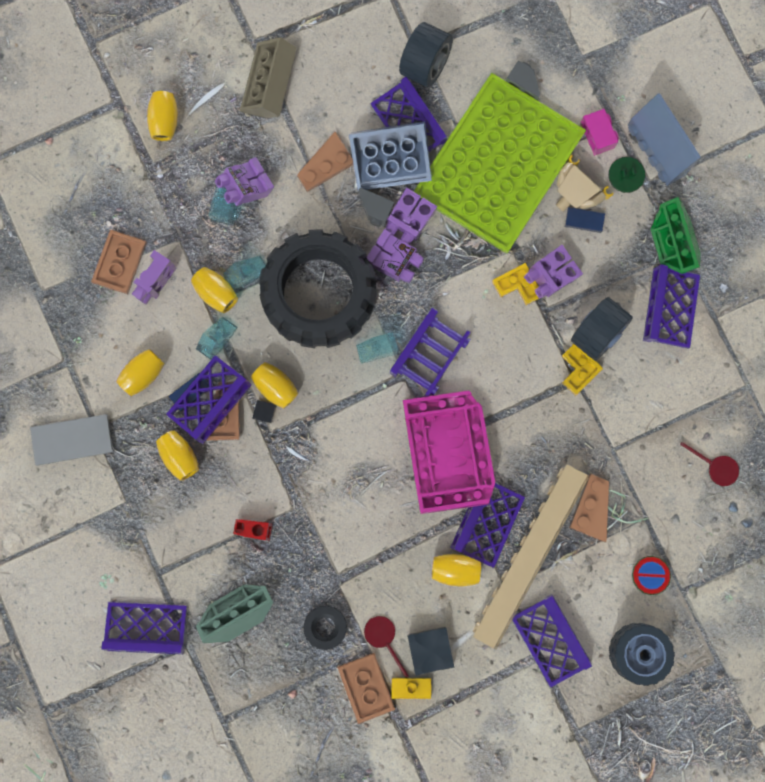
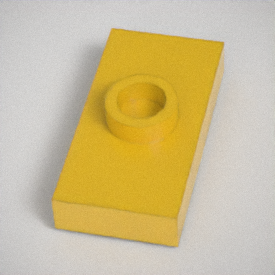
(411, 688)

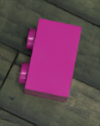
(599, 131)

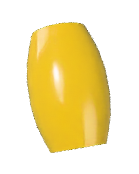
(162, 115)
(214, 290)
(140, 372)
(274, 385)
(177, 455)
(456, 570)

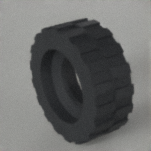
(310, 627)

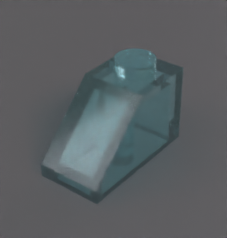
(222, 211)
(244, 272)
(216, 338)
(377, 348)

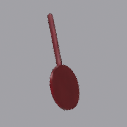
(722, 469)
(380, 633)

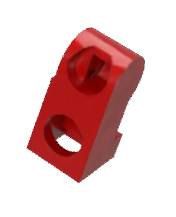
(253, 529)

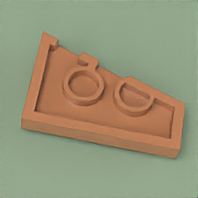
(325, 164)
(229, 427)
(592, 509)

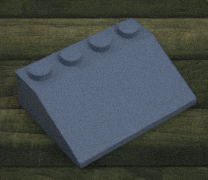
(663, 140)
(391, 156)

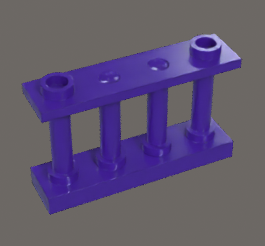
(411, 352)

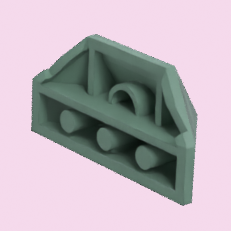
(234, 614)

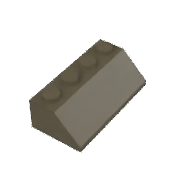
(268, 78)

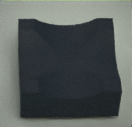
(430, 651)

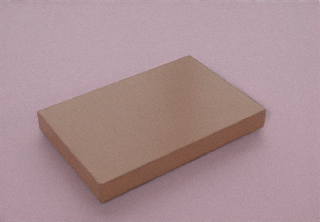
(119, 262)
(366, 688)

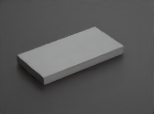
(71, 439)

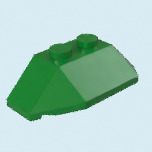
(675, 237)

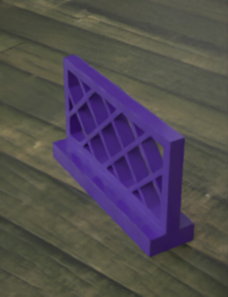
(419, 107)
(657, 301)
(217, 411)
(471, 519)
(568, 636)
(144, 646)

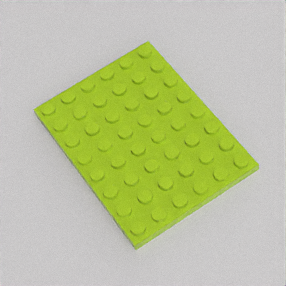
(499, 162)

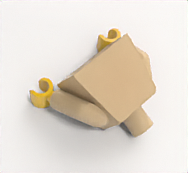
(578, 188)

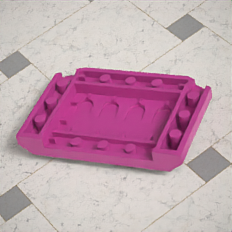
(449, 452)

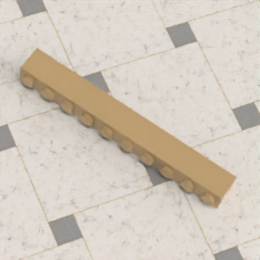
(530, 557)

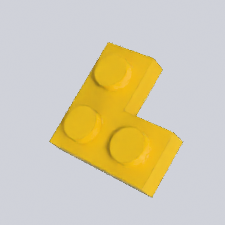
(514, 281)
(584, 368)

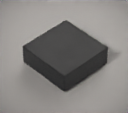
(264, 411)

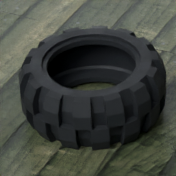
(310, 247)

